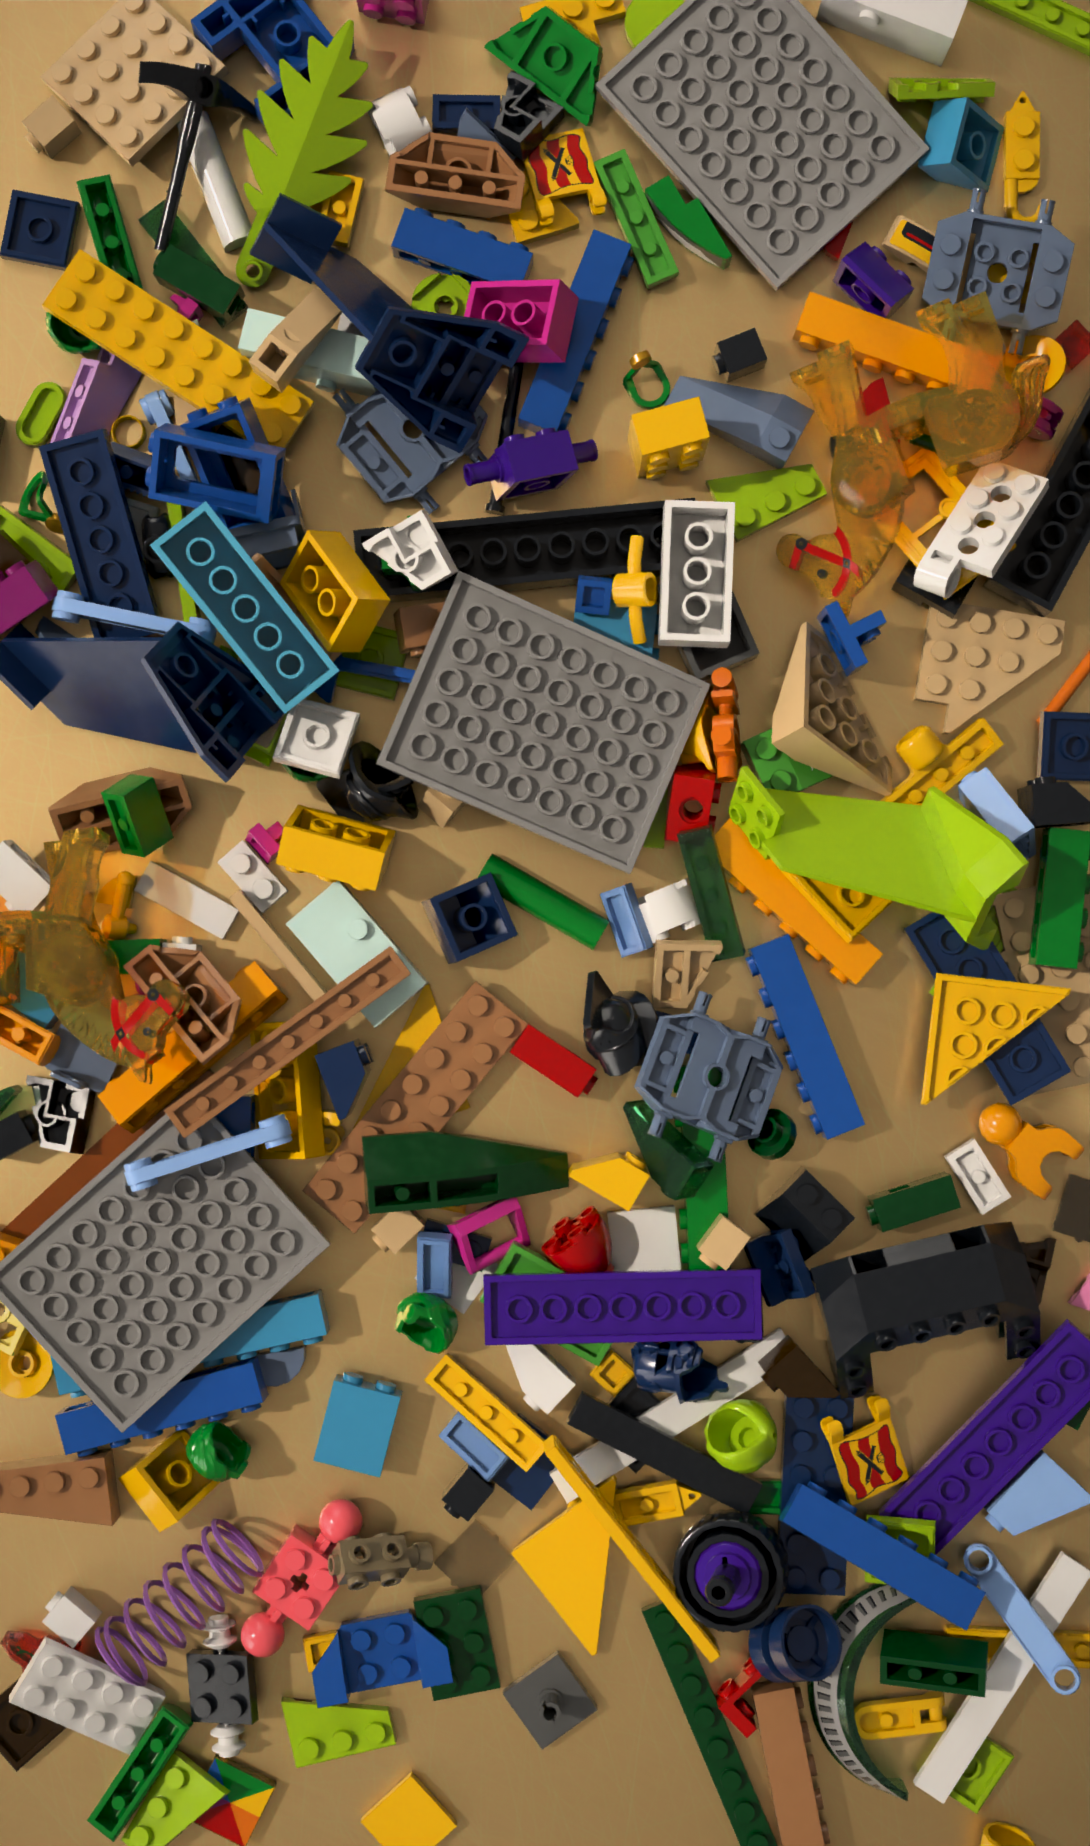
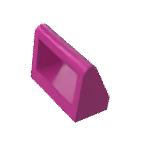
(481, 1218)

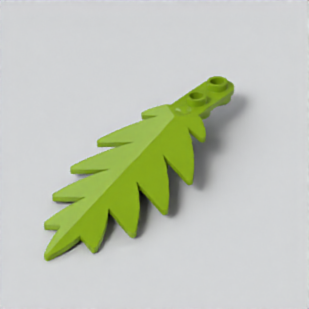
(303, 140)

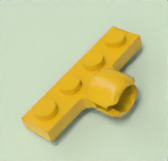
(940, 764)

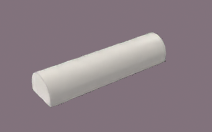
(218, 186)

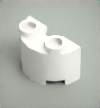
(398, 120)
(668, 909)

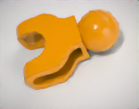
(1026, 1145)

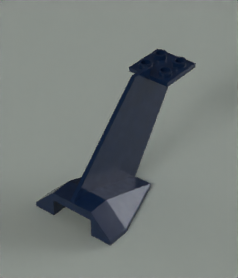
(418, 359)
(145, 689)

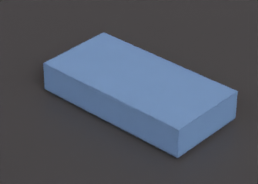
(626, 920)
(434, 1263)
(474, 1447)

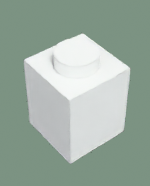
(70, 1616)

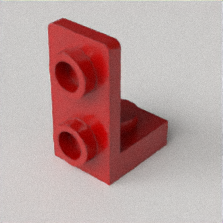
(736, 1710)

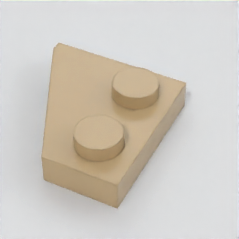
(680, 969)

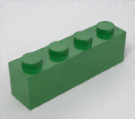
(1060, 899)

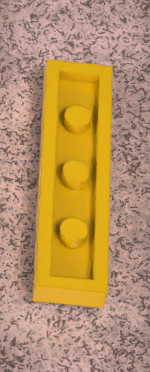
(486, 1412)

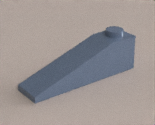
(748, 418)

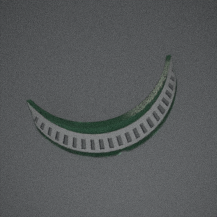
(833, 1697)

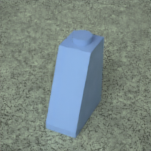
(991, 803)
(1035, 1496)

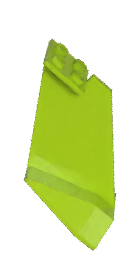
(901, 852)

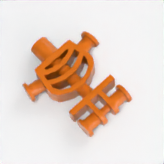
(725, 726)

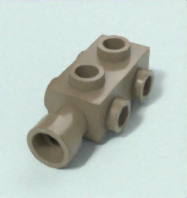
(376, 1561)

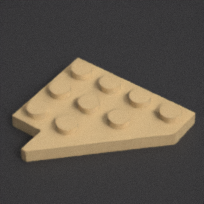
(981, 657)

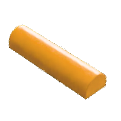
(27, 1037)

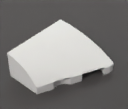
(414, 550)

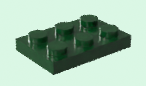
(462, 1625)

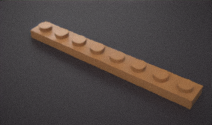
(287, 1042)

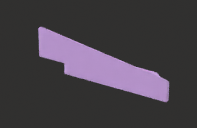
(96, 395)

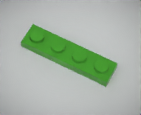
(636, 218)

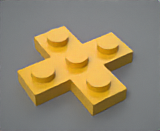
(581, 13)

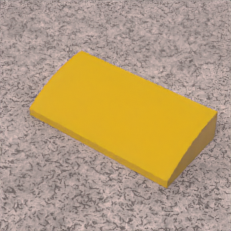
(297, 1094)

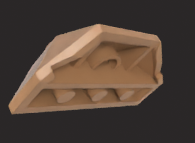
(456, 176)
(86, 807)
(213, 1003)

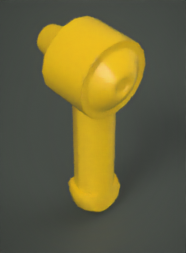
(116, 924)

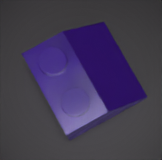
(872, 281)

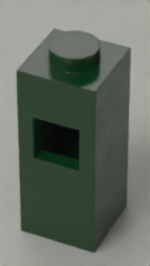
(198, 282)
(912, 1202)

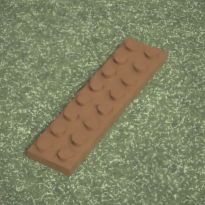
(421, 1095)

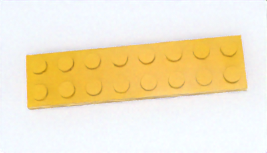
(169, 347)

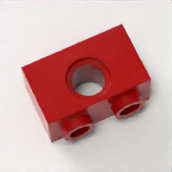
(687, 786)

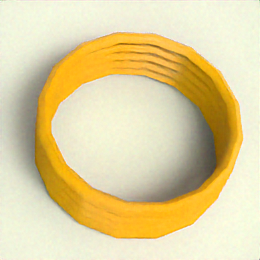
(127, 417)

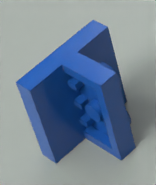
(848, 638)

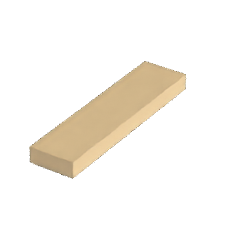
(278, 945)

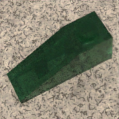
(671, 1159)

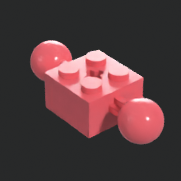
(289, 1597)

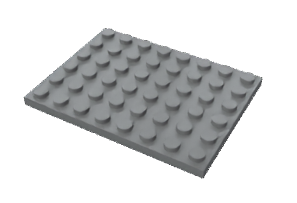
(763, 125)
(543, 723)
(156, 1277)

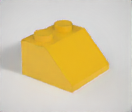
(613, 1176)
(166, 1482)

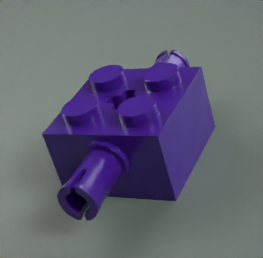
(531, 463)

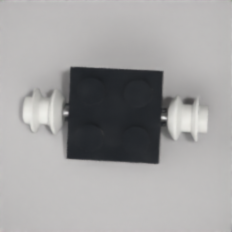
(222, 1686)

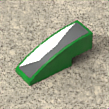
(687, 223)

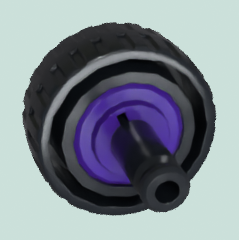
(731, 1570)

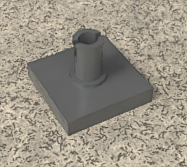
(549, 1699)

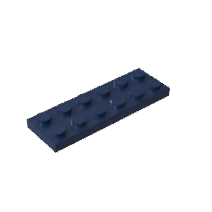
(99, 527)
(1027, 1059)
(806, 1459)

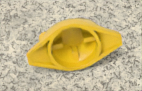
(699, 743)

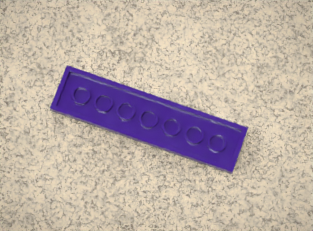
(622, 1306)
(999, 1437)

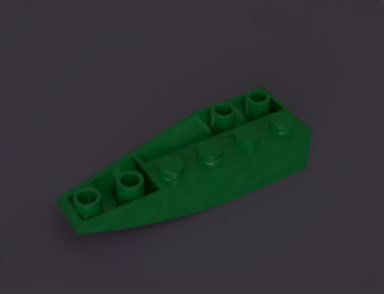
(453, 1170)

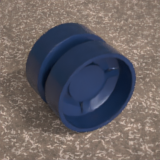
(796, 1644)

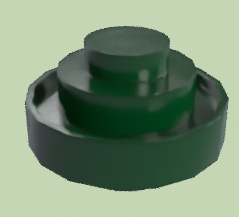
(775, 1137)

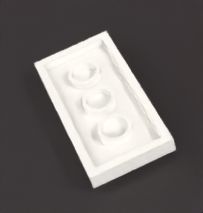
(86, 1696)

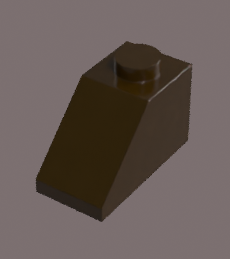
(795, 1373)

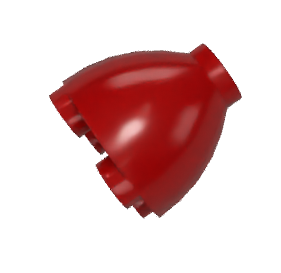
(581, 1243)

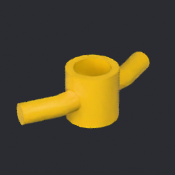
(635, 589)

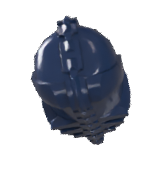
(675, 1369)

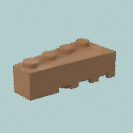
(62, 1488)

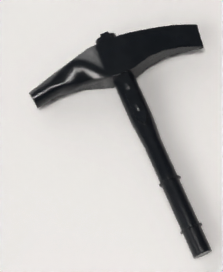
(199, 90)

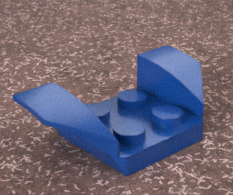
(379, 1654)

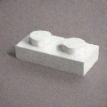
(252, 876)
(977, 1176)

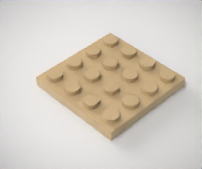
(102, 75)

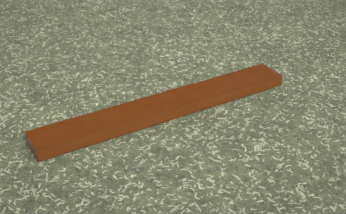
(83, 1171)

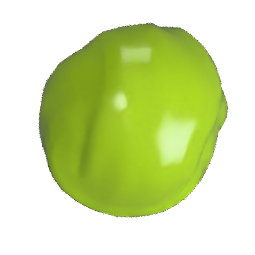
(741, 1435)

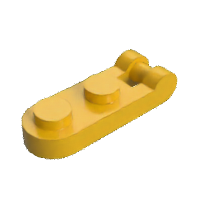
(900, 1716)

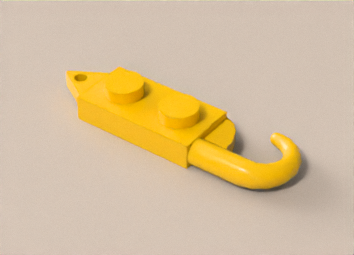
(1020, 155)
(652, 1501)

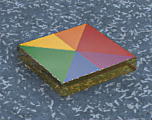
(241, 1809)

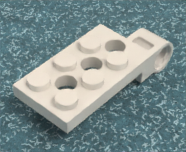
(942, 562)

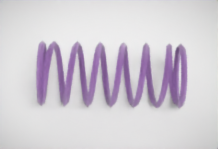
(195, 1578)

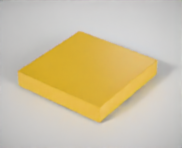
(409, 1816)

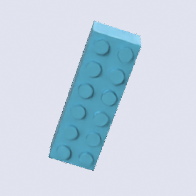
(244, 607)

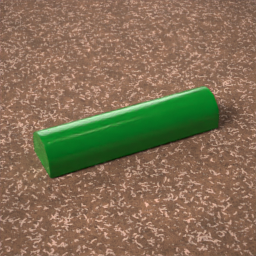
(108, 227)
(545, 902)
(140, 1771)

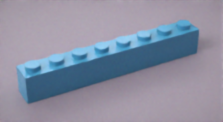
(270, 1327)

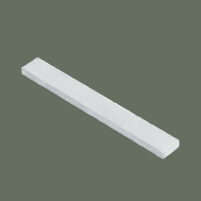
(671, 1417)
(1004, 1676)

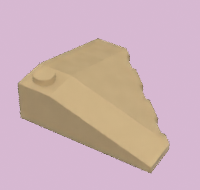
(820, 722)

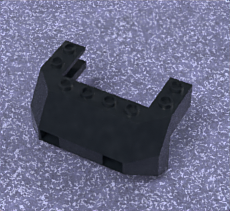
(923, 1294)

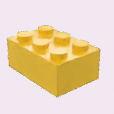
(668, 438)
(334, 591)
(335, 848)

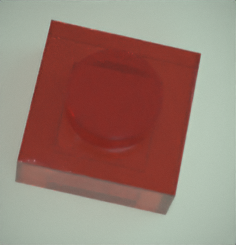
(1075, 343)

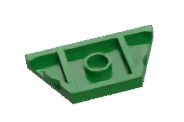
(555, 58)

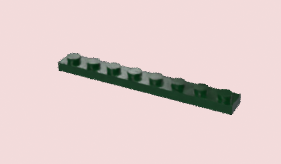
(709, 1727)

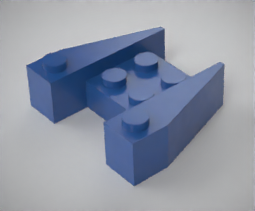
(268, 29)

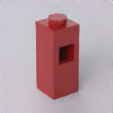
(554, 1061)

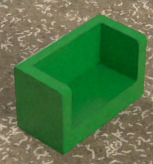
(137, 815)

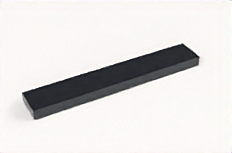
(663, 1452)

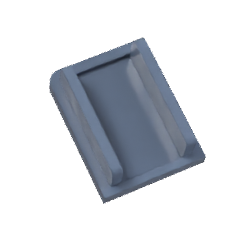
(275, 540)
(79, 1064)

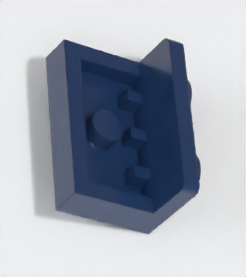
(780, 1266)

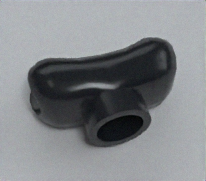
(151, 530)

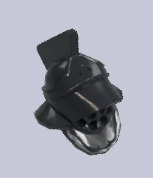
(369, 790)
(617, 1026)

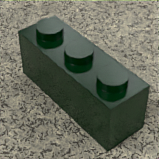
(934, 1662)

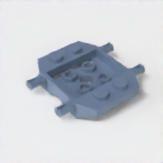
(1003, 243)
(419, 455)
(747, 1083)

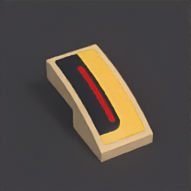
(910, 242)

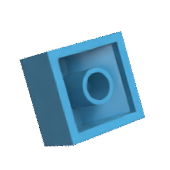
(961, 144)

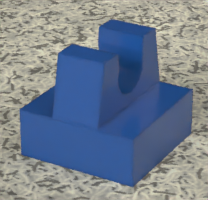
(593, 595)

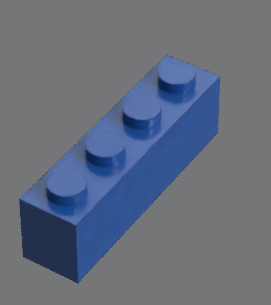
(457, 251)

